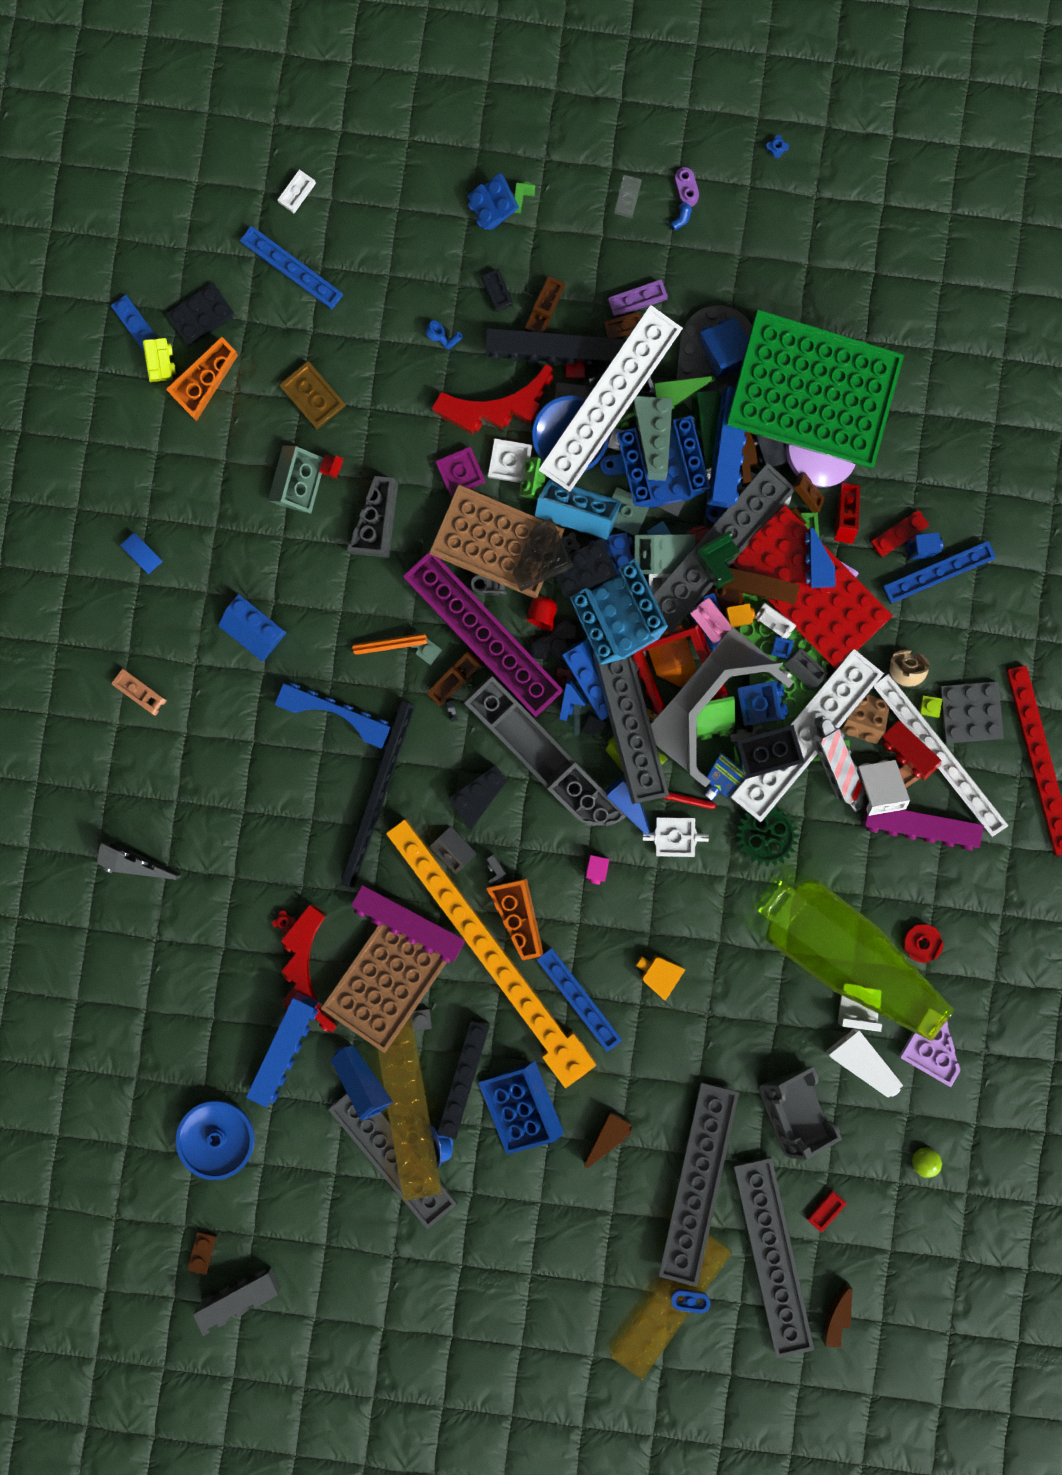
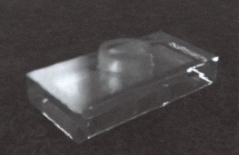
(627, 196)

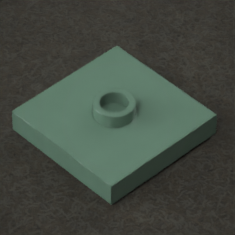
(629, 516)

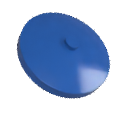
(552, 423)
(215, 1139)

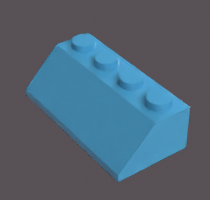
(578, 509)

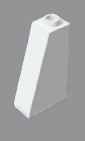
(861, 1059)

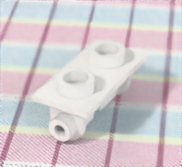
(775, 621)

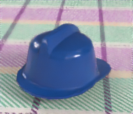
(443, 1146)

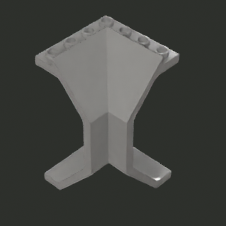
(677, 724)

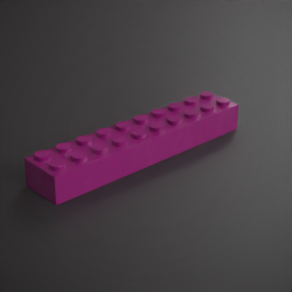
(483, 634)

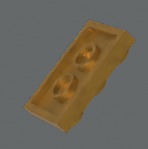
(312, 395)

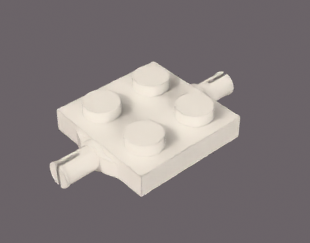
(675, 837)

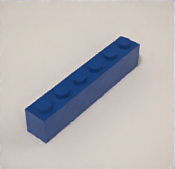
(726, 457)
(282, 1050)

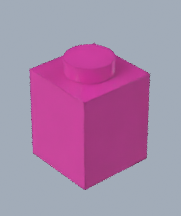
(597, 869)

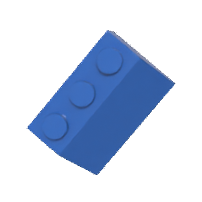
(251, 627)

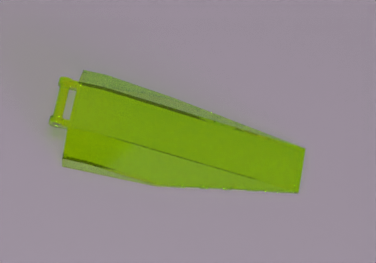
(852, 957)

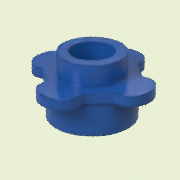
(774, 151)

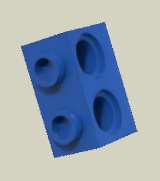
(924, 546)

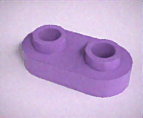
(686, 186)

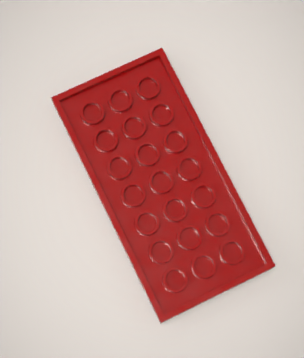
(827, 617)

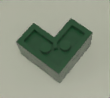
(715, 555)

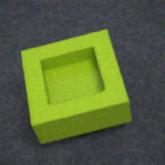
(930, 706)

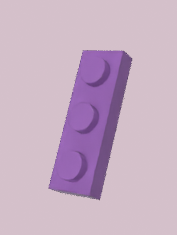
(637, 298)

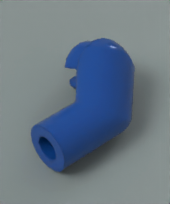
(685, 212)

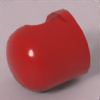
(542, 612)

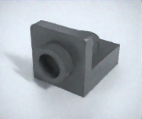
(495, 866)

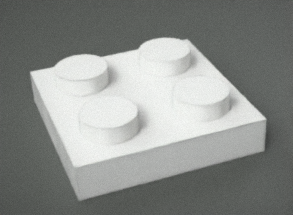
(508, 460)

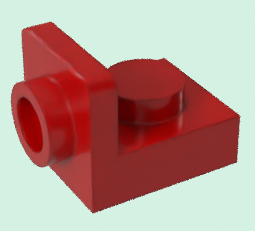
(331, 466)

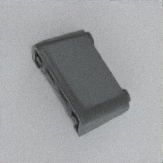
(798, 1115)

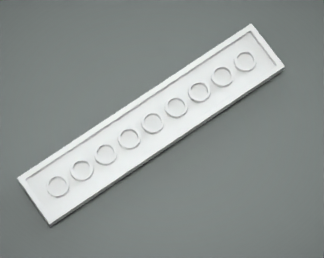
(610, 398)
(833, 702)

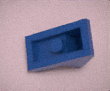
(571, 696)

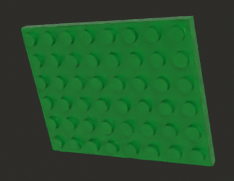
(814, 389)

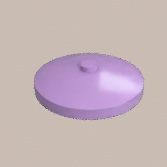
(821, 469)

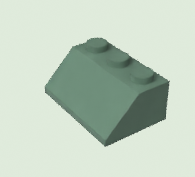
(296, 479)

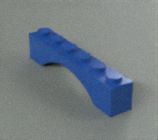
(296, 701)

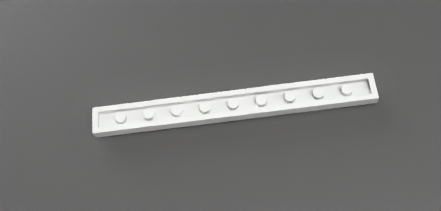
(949, 766)

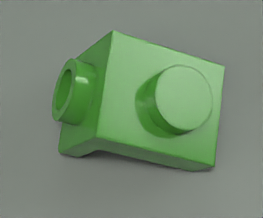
(523, 188)

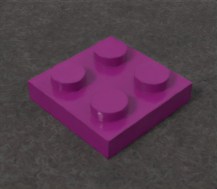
(461, 470)

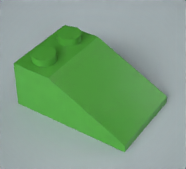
(716, 718)

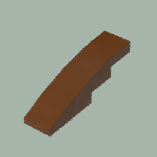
(545, 305)
(763, 586)

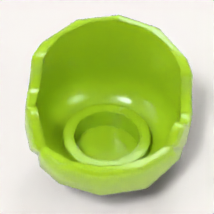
(926, 1162)

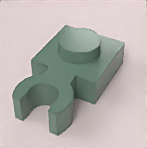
(428, 651)

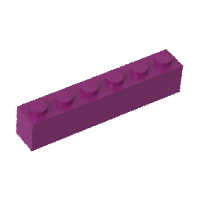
(925, 826)
(408, 924)

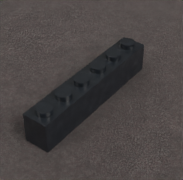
(463, 1078)

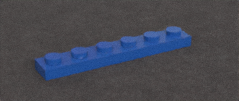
(291, 267)
(939, 572)
(579, 999)

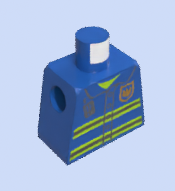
(724, 777)

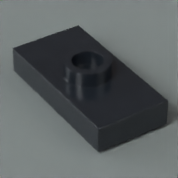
(497, 290)

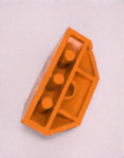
(673, 660)

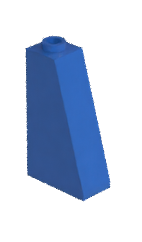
(360, 1083)

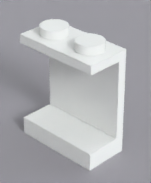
(883, 787)

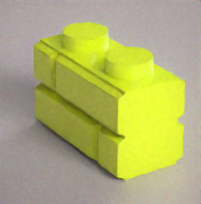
(158, 360)

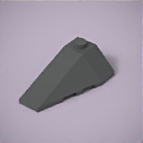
(122, 860)

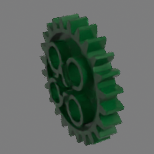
(763, 852)

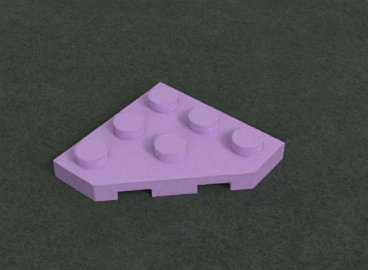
(933, 1056)

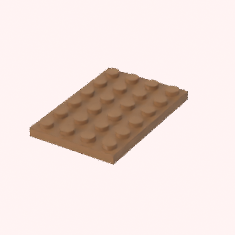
(485, 537)
(383, 987)

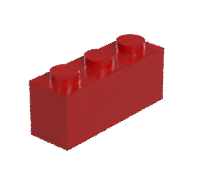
(911, 751)

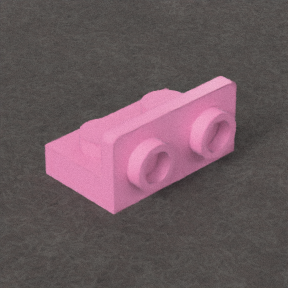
(711, 620)

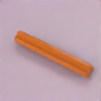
(391, 643)

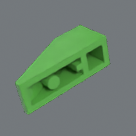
(681, 389)

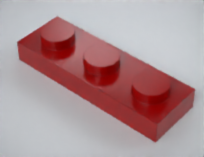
(899, 533)

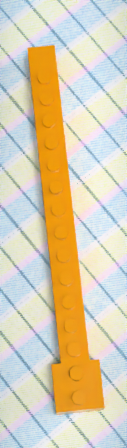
(563, 1052)

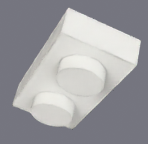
(296, 191)

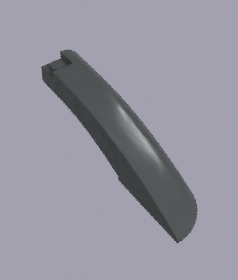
(542, 753)

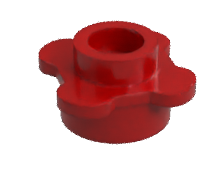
(279, 922)

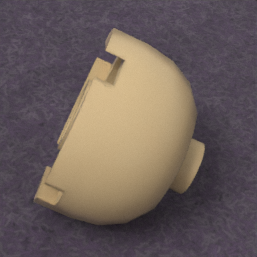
(908, 668)

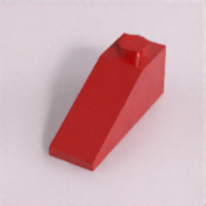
(847, 513)

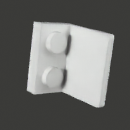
(857, 1016)

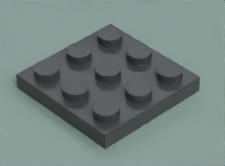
(971, 712)

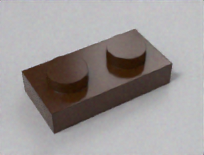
(621, 326)
(809, 492)
(202, 1252)

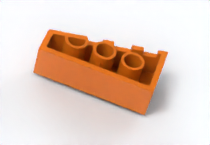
(203, 378)
(518, 916)

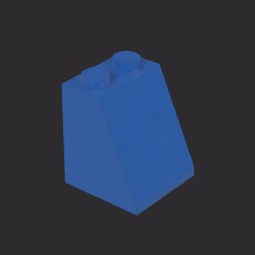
(724, 346)

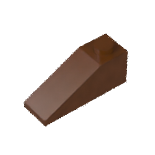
(609, 1136)

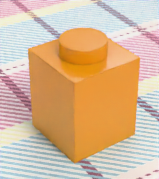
(740, 615)

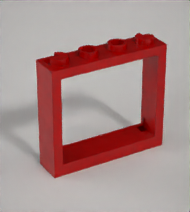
(702, 649)

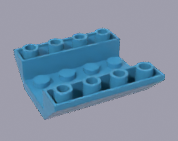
(620, 615)

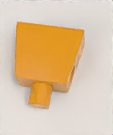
(660, 974)

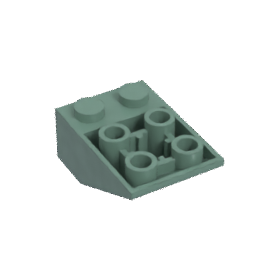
(662, 551)

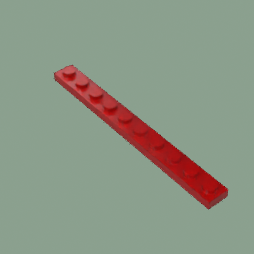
(1037, 753)

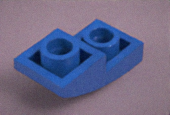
(141, 553)

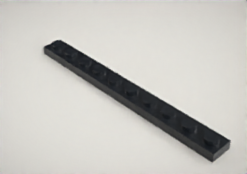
(376, 799)

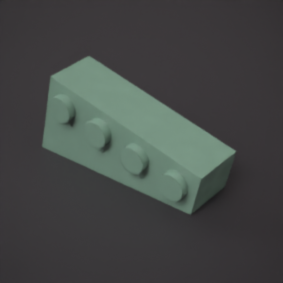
(653, 428)

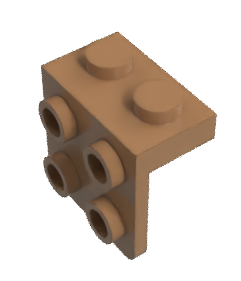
(867, 719)

